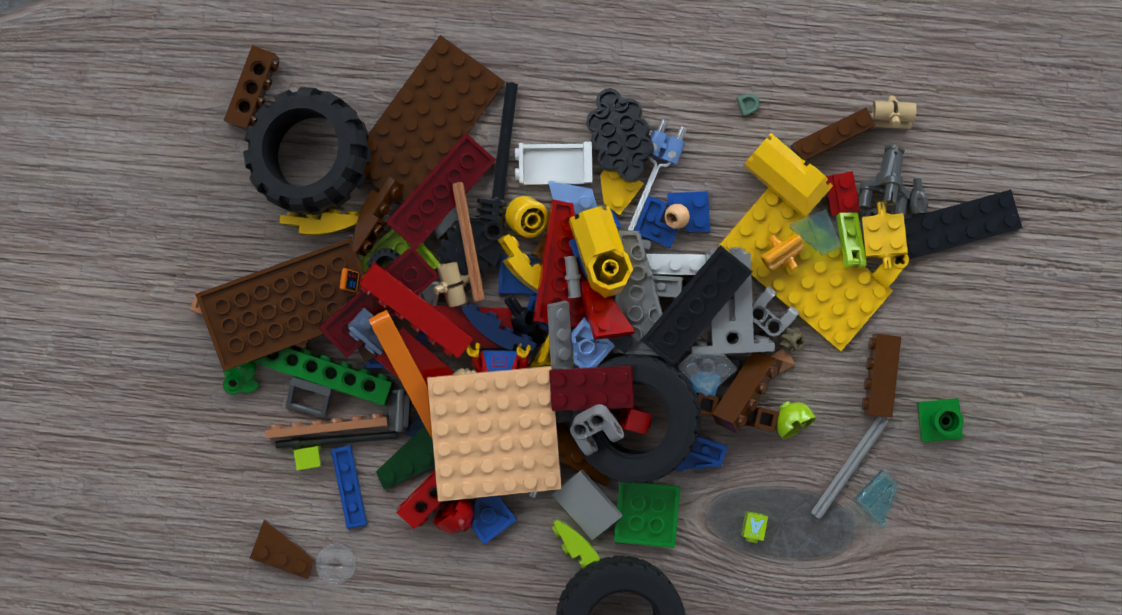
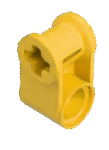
(887, 277)

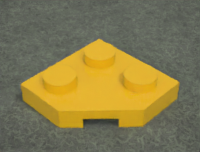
(617, 192)

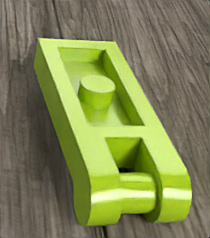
(851, 240)

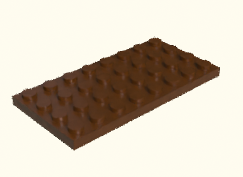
(429, 116)
(277, 304)

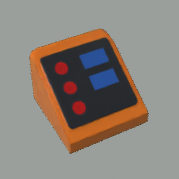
(349, 280)

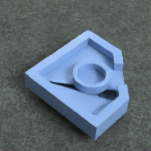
(585, 349)

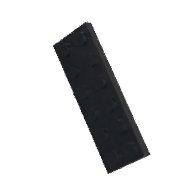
(961, 224)
(696, 305)

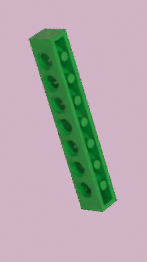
(382, 384)

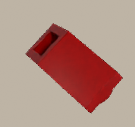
(634, 419)

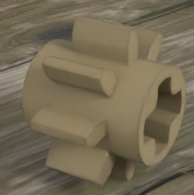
(792, 339)

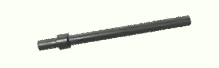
(297, 442)

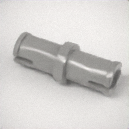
(572, 276)

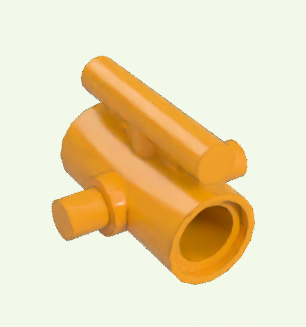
(783, 252)

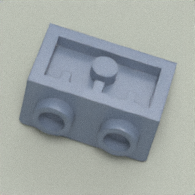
(362, 329)

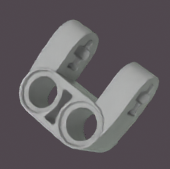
(767, 317)
(592, 425)

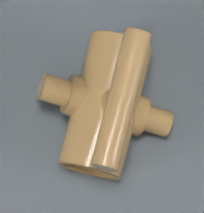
(893, 113)
(452, 284)

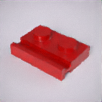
(843, 194)

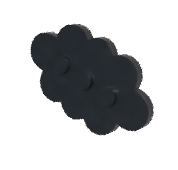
(620, 135)

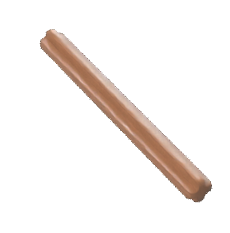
(468, 242)

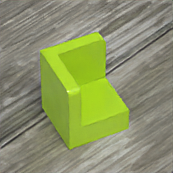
(307, 457)

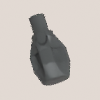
(918, 199)

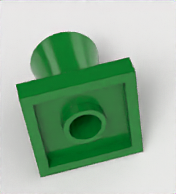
(930, 420)

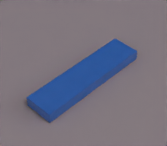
(349, 487)

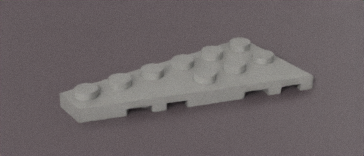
(639, 296)

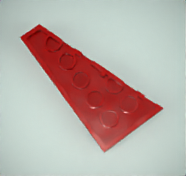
(552, 281)

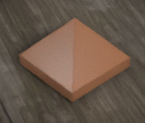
(783, 360)

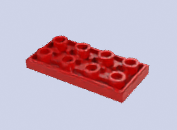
(457, 315)
(425, 360)

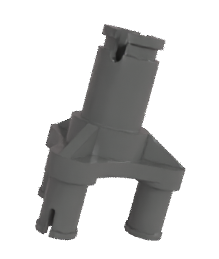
(887, 182)

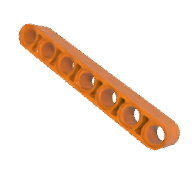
(403, 365)

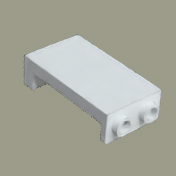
(554, 163)

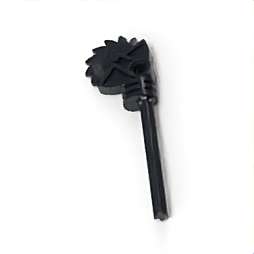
(486, 246)

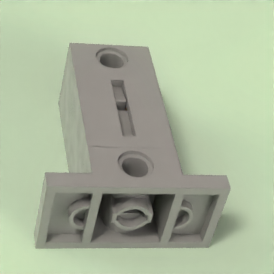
(734, 317)

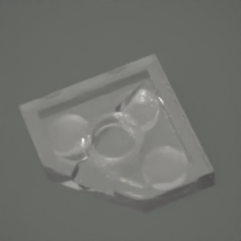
(707, 370)

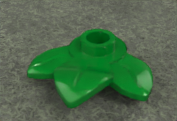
(243, 376)

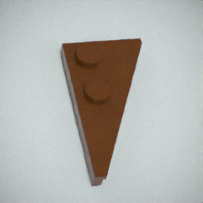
(572, 458)

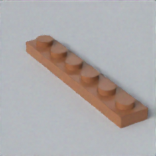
(317, 426)

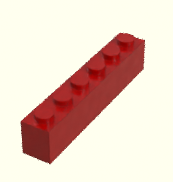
(416, 310)

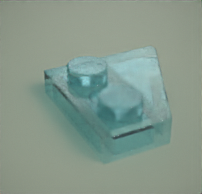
(817, 232)
(877, 496)

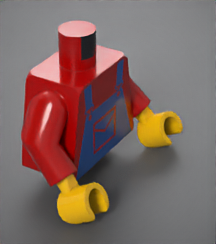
(499, 360)

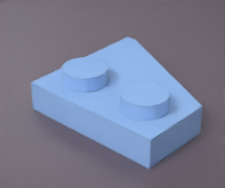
(581, 197)

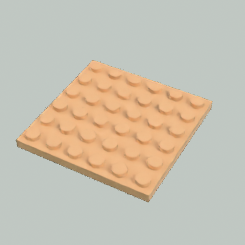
(493, 433)

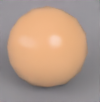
(677, 216)

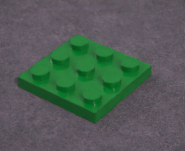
(647, 514)

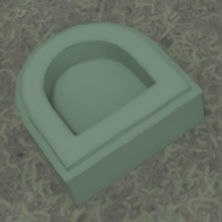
(748, 104)

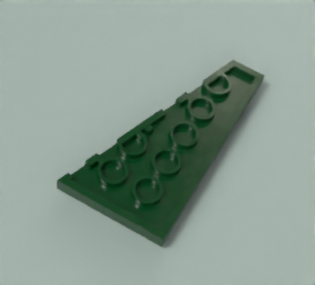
(409, 460)

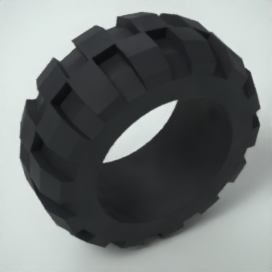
(269, 131)

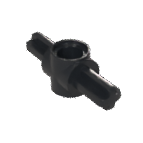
(523, 320)

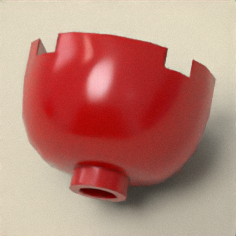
(455, 516)

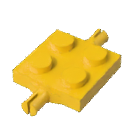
(884, 235)

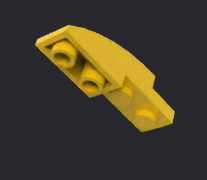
(330, 223)
(519, 263)

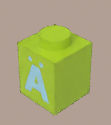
(754, 526)

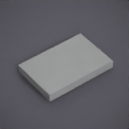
(587, 504)

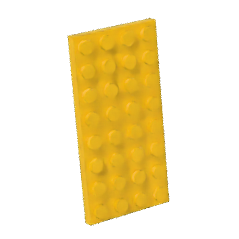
(825, 293)

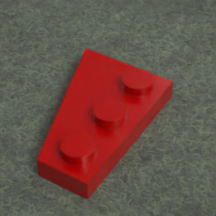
(604, 315)

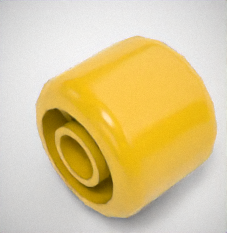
(527, 216)

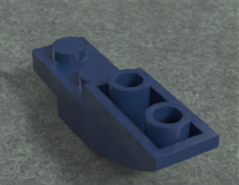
(489, 325)

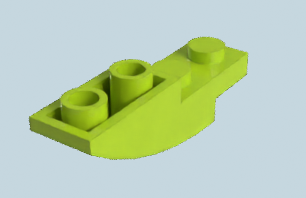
(575, 543)

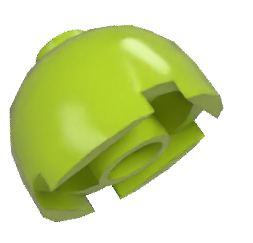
(793, 418)

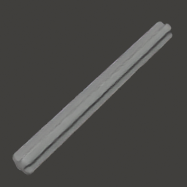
(849, 467)

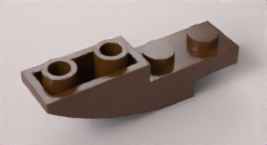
(370, 221)

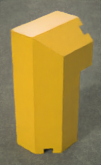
(787, 176)
(601, 251)

